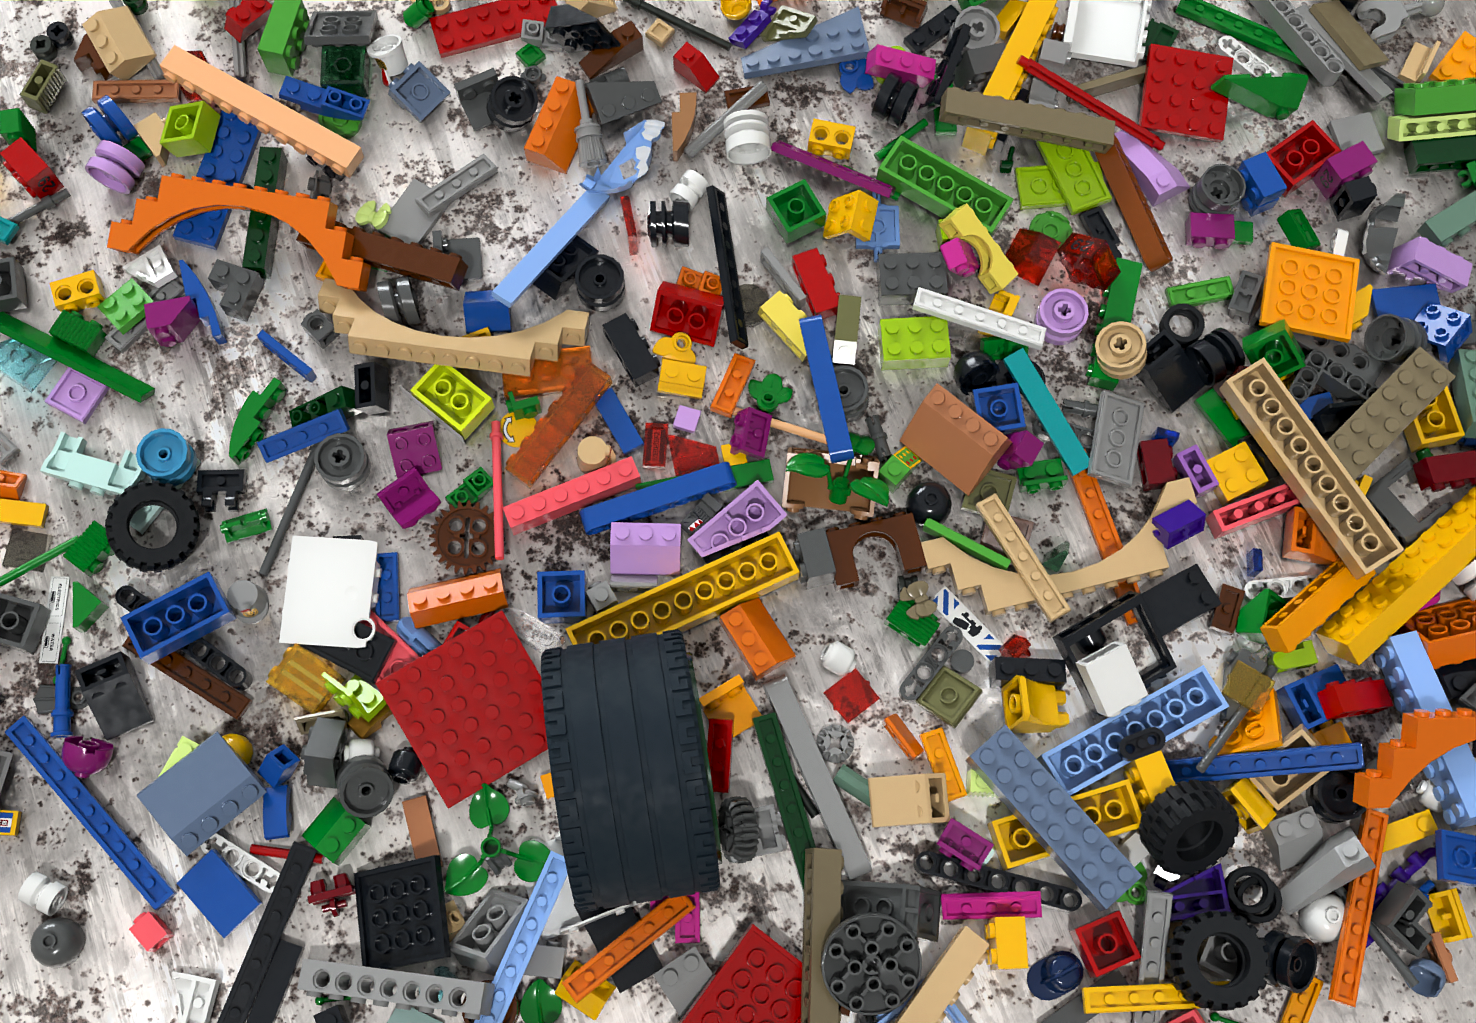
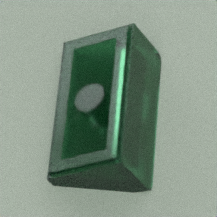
(1055, 558)

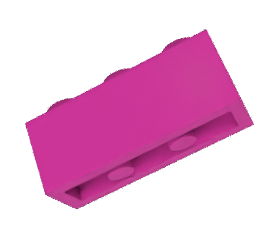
(910, 66)

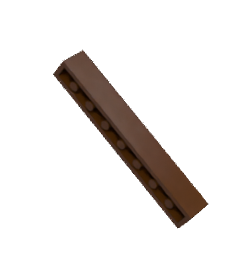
(403, 258)

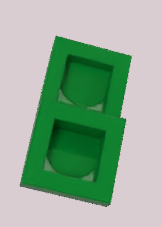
(1000, 348)

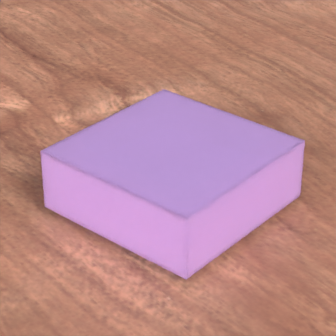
(687, 419)

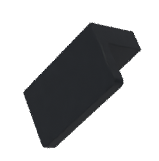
(1334, 416)

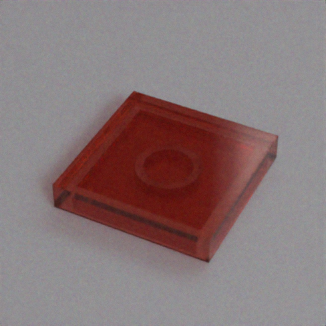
(629, 225)

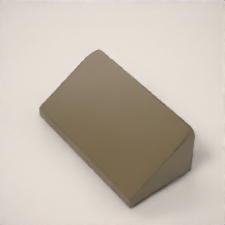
(306, 721)

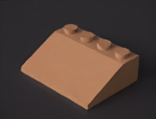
(954, 439)

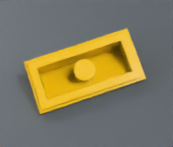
(1010, 16)

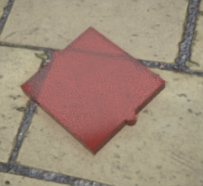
(851, 695)

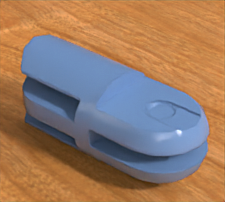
(418, 639)

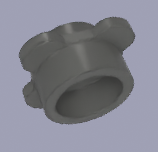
(533, 71)

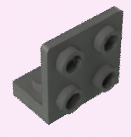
(474, 95)
(467, 248)

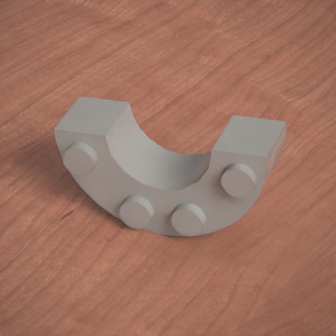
(1052, 56)

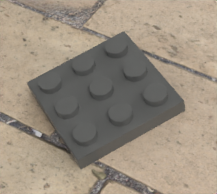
(341, 28)

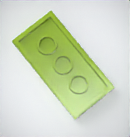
(1075, 176)
(1037, 187)

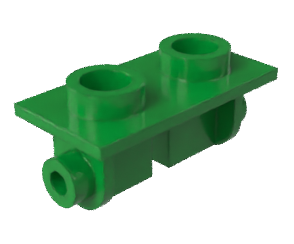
(246, 525)

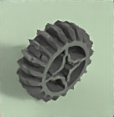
(738, 829)

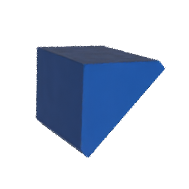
(485, 311)

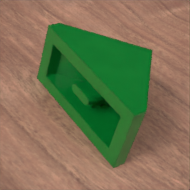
(86, 607)

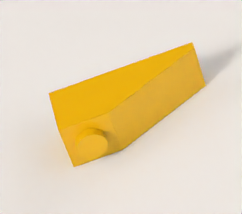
(1409, 830)

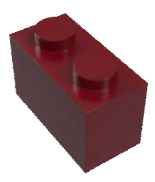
(1155, 464)

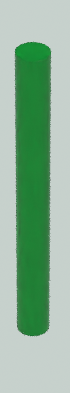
(36, 562)

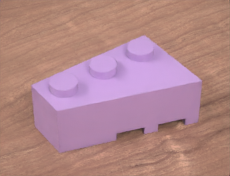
(1430, 263)

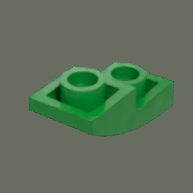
(473, 489)

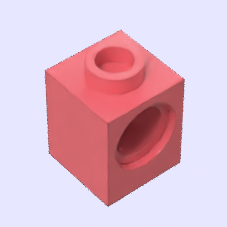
(151, 931)

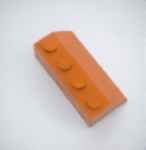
(553, 136)
(457, 598)

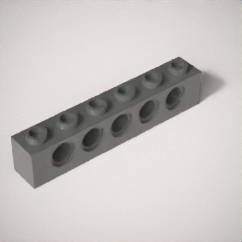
(1349, 353)

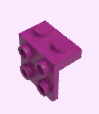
(409, 499)

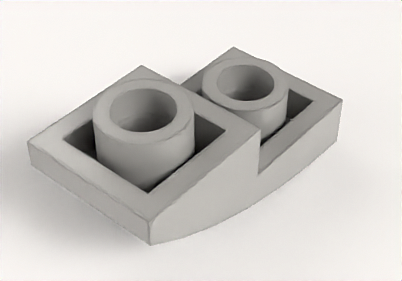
(536, 34)

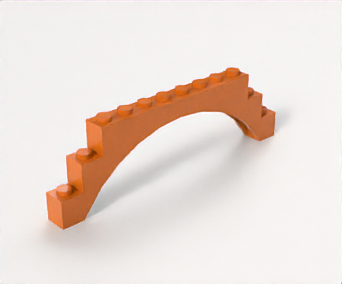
(186, 198)
(1423, 739)

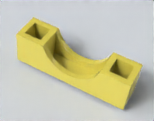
(995, 268)

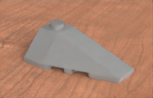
(1330, 867)

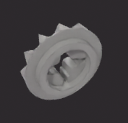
(835, 755)

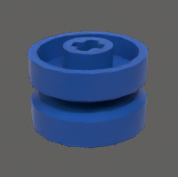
(110, 122)

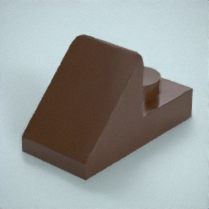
(88, 57)

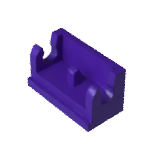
(1179, 524)

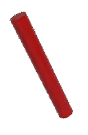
(279, 852)

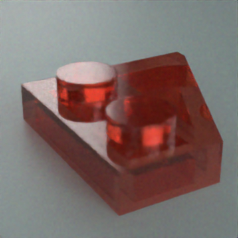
(691, 455)

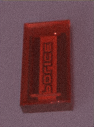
(655, 445)

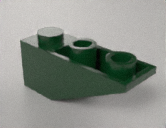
(340, 397)

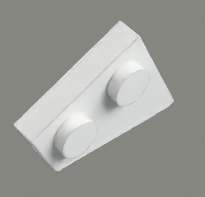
(152, 267)
(194, 997)

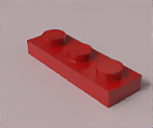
(720, 753)

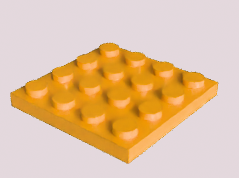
(1310, 291)

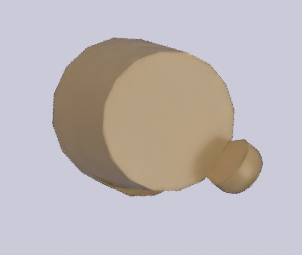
(594, 454)

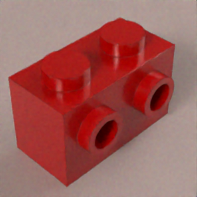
(247, 18)

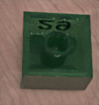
(346, 69)

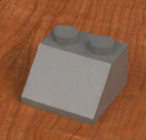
(1293, 837)

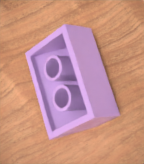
(645, 549)

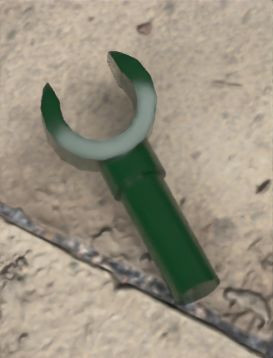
(1006, 165)

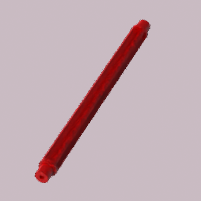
(1090, 102)

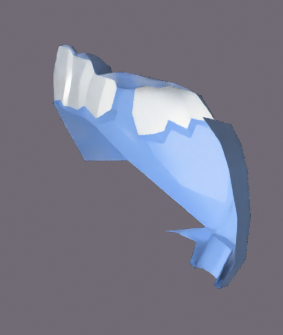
(639, 147)

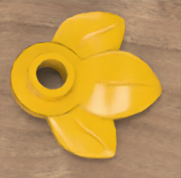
(670, 350)

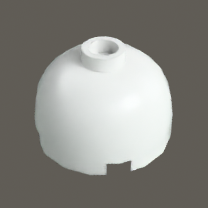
(1323, 918)

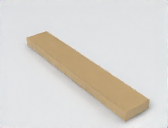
(1023, 558)

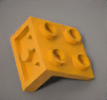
(732, 703)

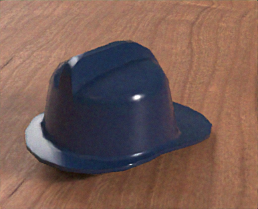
(1055, 975)

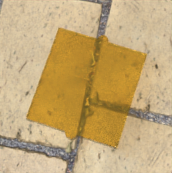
(1248, 687)

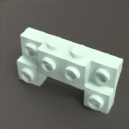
(83, 471)

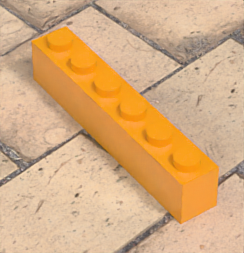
(1312, 607)

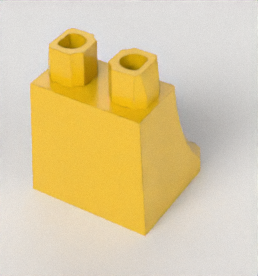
(1033, 706)

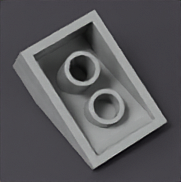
(488, 931)
(684, 979)

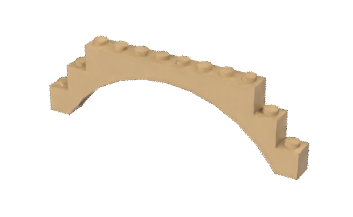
(505, 353)
(1005, 589)

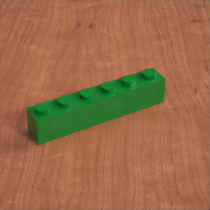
(1117, 307)

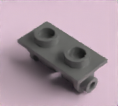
(319, 186)

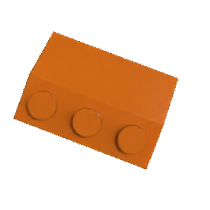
(756, 638)

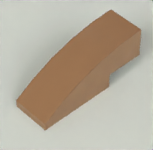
(683, 123)

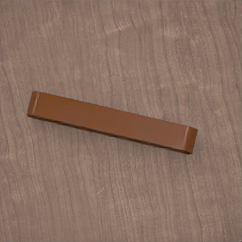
(1134, 207)

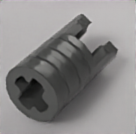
(616, 75)

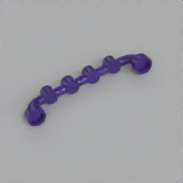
(1417, 861)

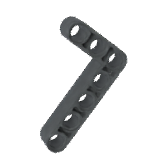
(1331, 376)

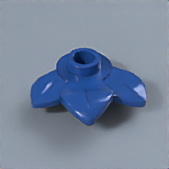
(856, 77)

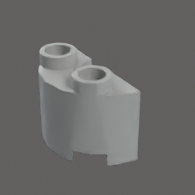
(769, 838)

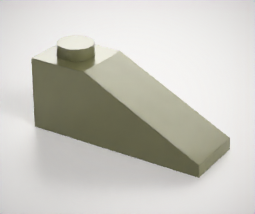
(846, 329)

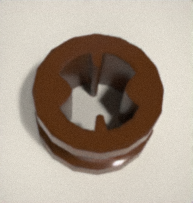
(1058, 32)

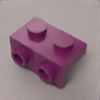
(964, 844)

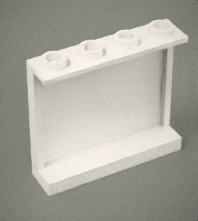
(1107, 30)

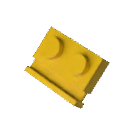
(681, 379)

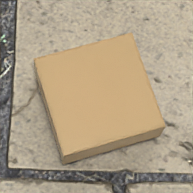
(659, 32)

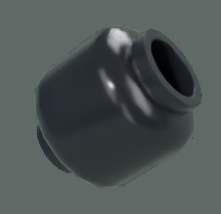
(1092, 642)
(404, 766)

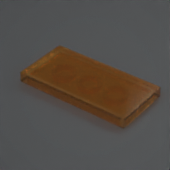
(546, 375)

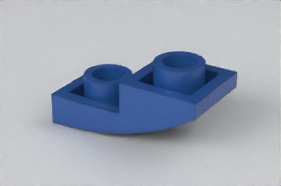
(276, 812)

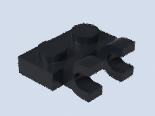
(220, 483)

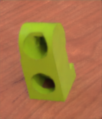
(1302, 657)

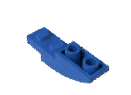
(325, 102)

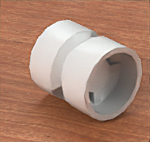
(690, 188)
(41, 892)

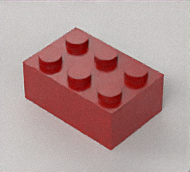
(1302, 155)

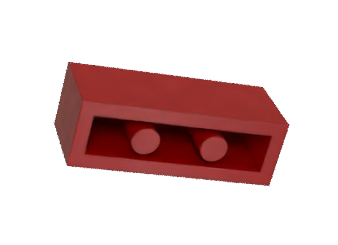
(816, 283)
(1354, 698)

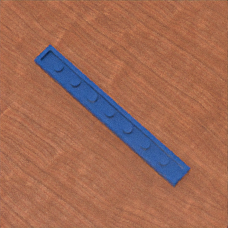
(1270, 763)

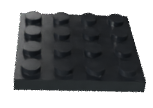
(402, 914)

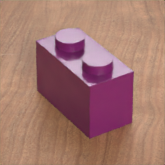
(1209, 230)
(1021, 452)

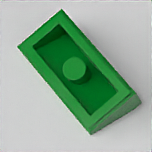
(1298, 229)

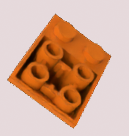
(1305, 540)

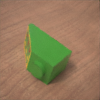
(898, 468)

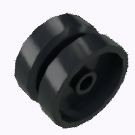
(895, 100)
(512, 103)
(600, 282)
(1333, 797)
(1291, 962)

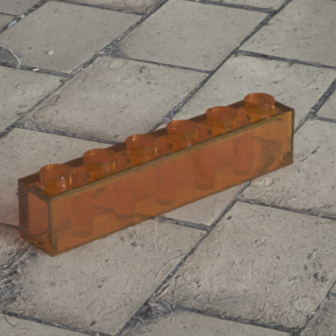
(559, 424)

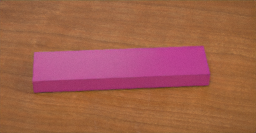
(991, 905)

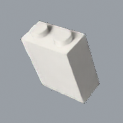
(1112, 679)

